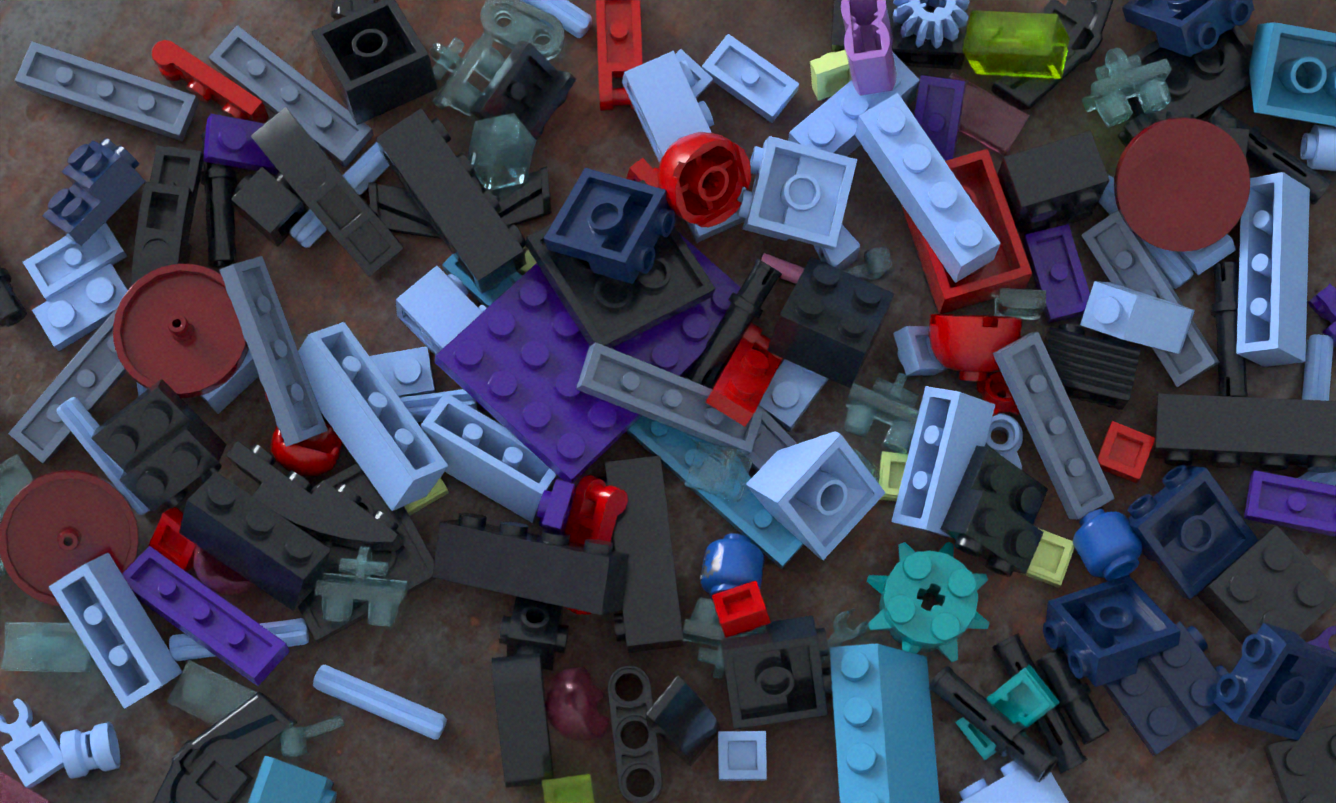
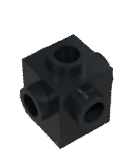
(535, 629)

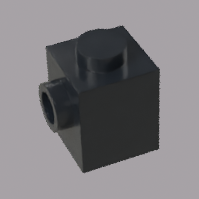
(268, 204)

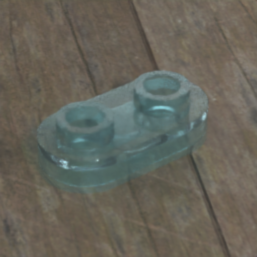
(525, 25)

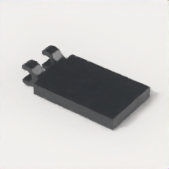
(1196, 82)

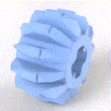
(934, 26)

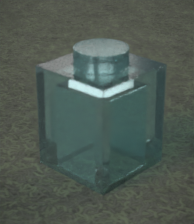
(501, 151)

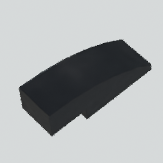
(683, 721)

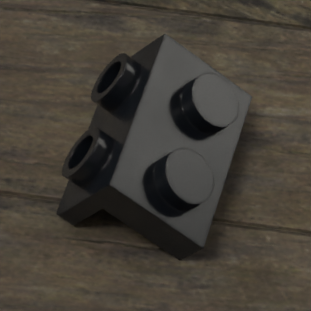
(526, 87)

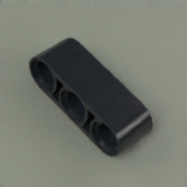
(634, 713)
(522, 720)

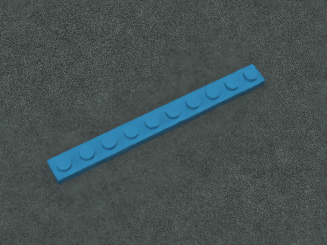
(677, 454)

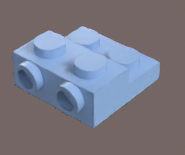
(797, 193)

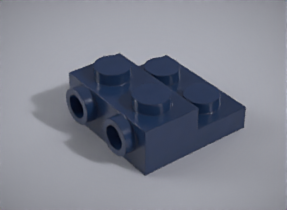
(1188, 24)
(101, 182)
(611, 224)
(1190, 529)
(1108, 629)
(1277, 682)
(1169, 691)

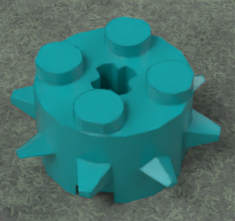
(933, 574)

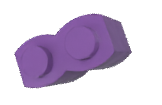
(869, 45)

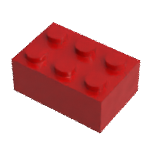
(1010, 265)

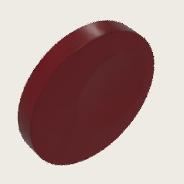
(1182, 184)
(179, 330)
(62, 525)

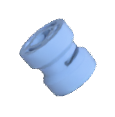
(90, 750)

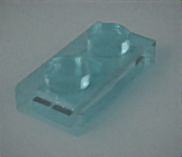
(207, 693)

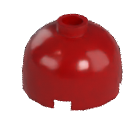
(704, 177)
(969, 342)

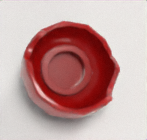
(309, 456)

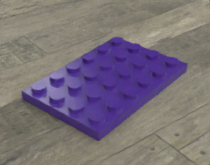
(529, 354)

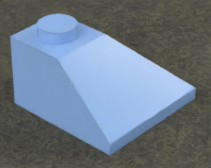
(817, 491)

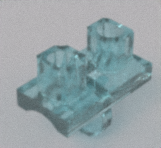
(479, 58)
(1125, 79)
(868, 405)
(340, 590)
(705, 629)
(44, 648)

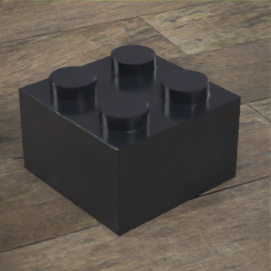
(374, 60)
(1053, 182)
(830, 322)
(1269, 586)

